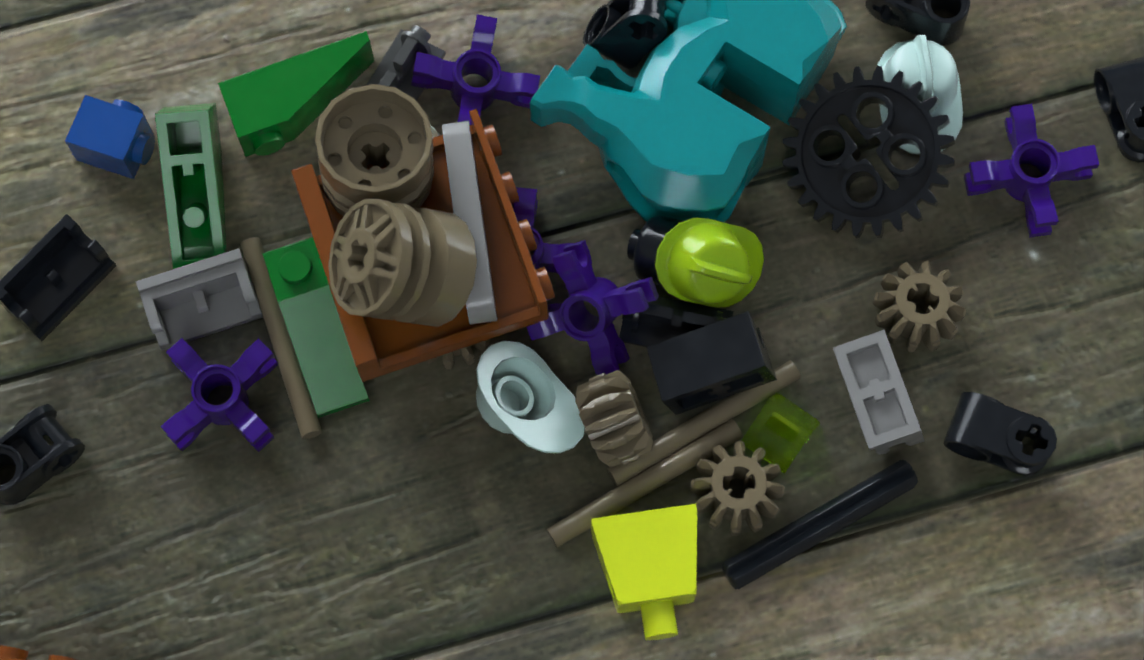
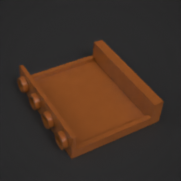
(518, 287)

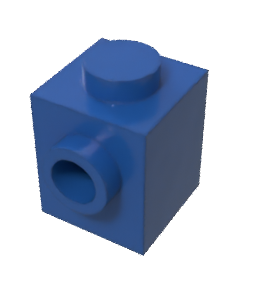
(111, 136)

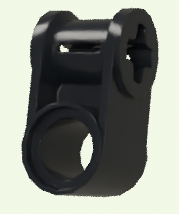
(919, 18)
(627, 29)
(1122, 99)
(994, 434)
(33, 456)

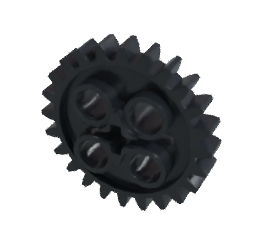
(907, 123)

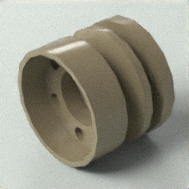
(375, 128)
(402, 263)

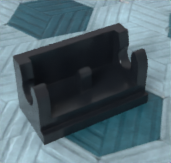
(54, 277)
(711, 363)

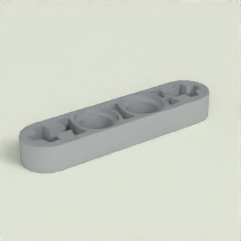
(468, 207)

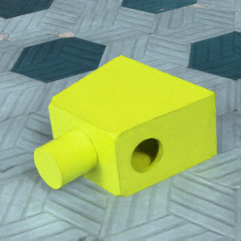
(650, 563)

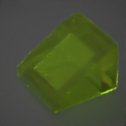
(781, 431)

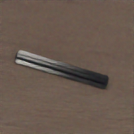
(819, 524)

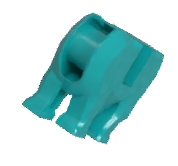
(668, 131)

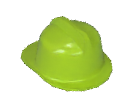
(709, 262)

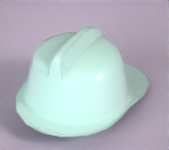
(938, 72)
(526, 398)

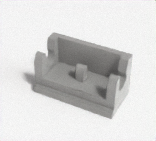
(199, 299)
(878, 392)

